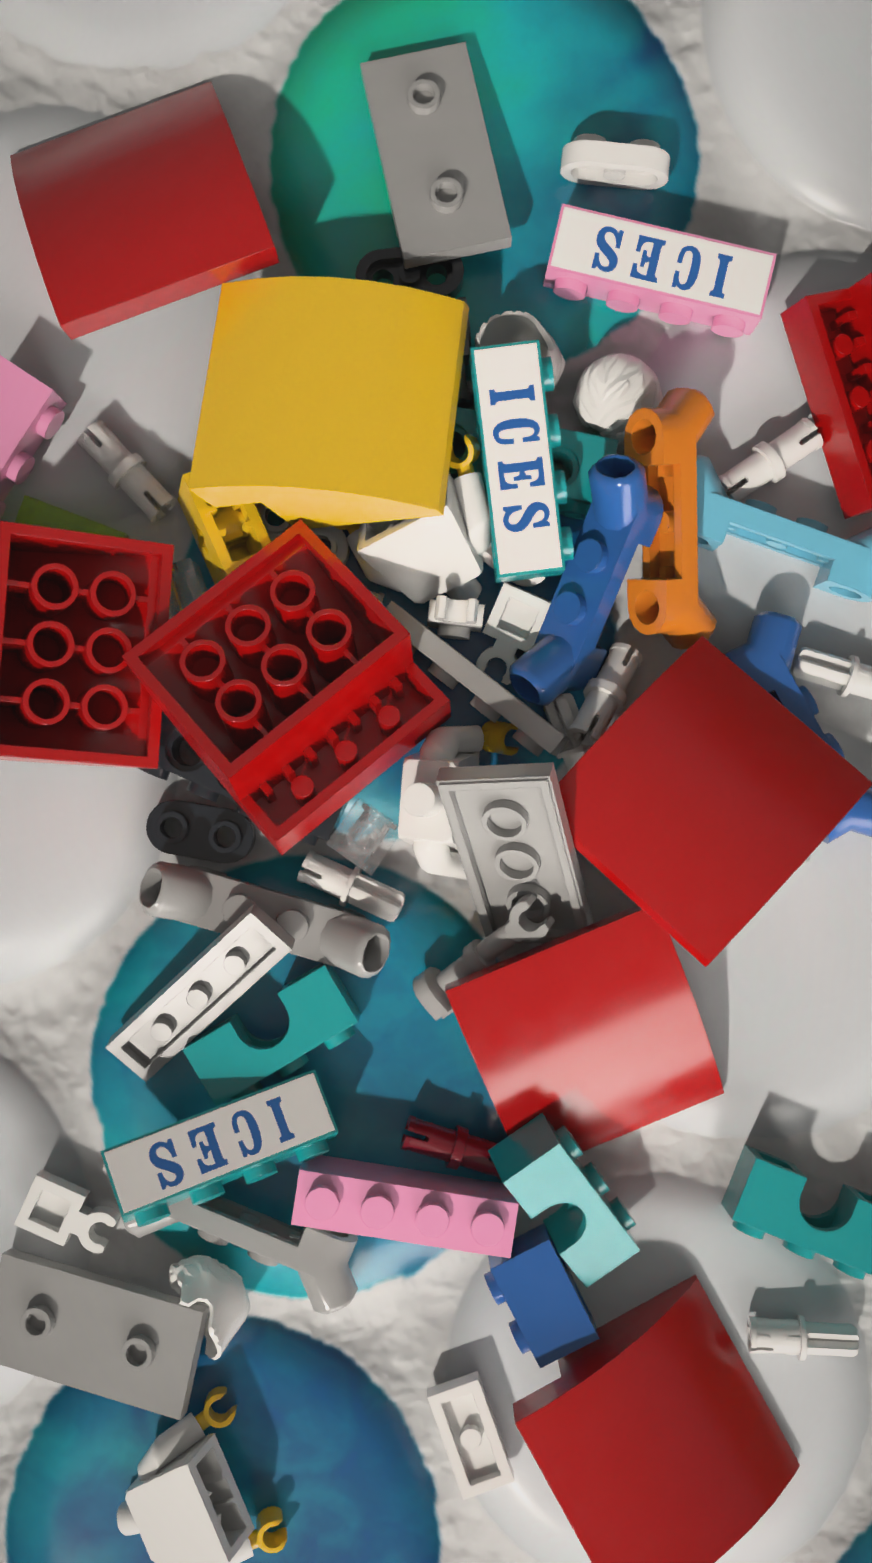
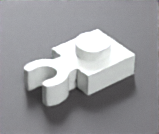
(455, 617)
(514, 624)
(58, 1209)

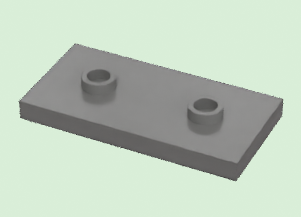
(435, 155)
(515, 844)
(99, 1333)

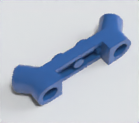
(618, 519)
(768, 662)

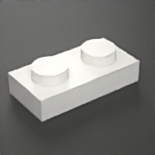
(470, 1435)

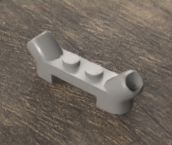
(216, 901)
(315, 1253)

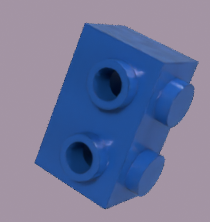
(542, 1298)

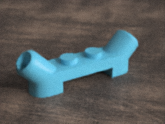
(842, 562)

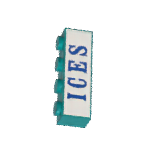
(518, 460)
(218, 1147)

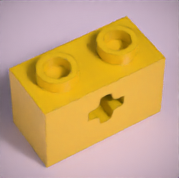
(223, 534)

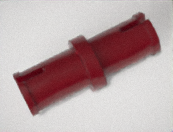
(449, 1145)

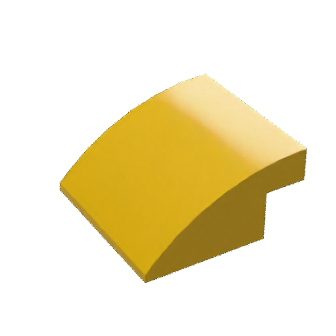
(330, 400)

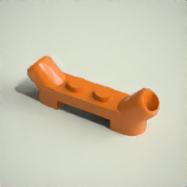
(666, 446)

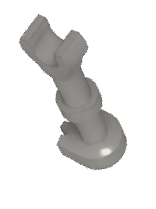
(477, 955)

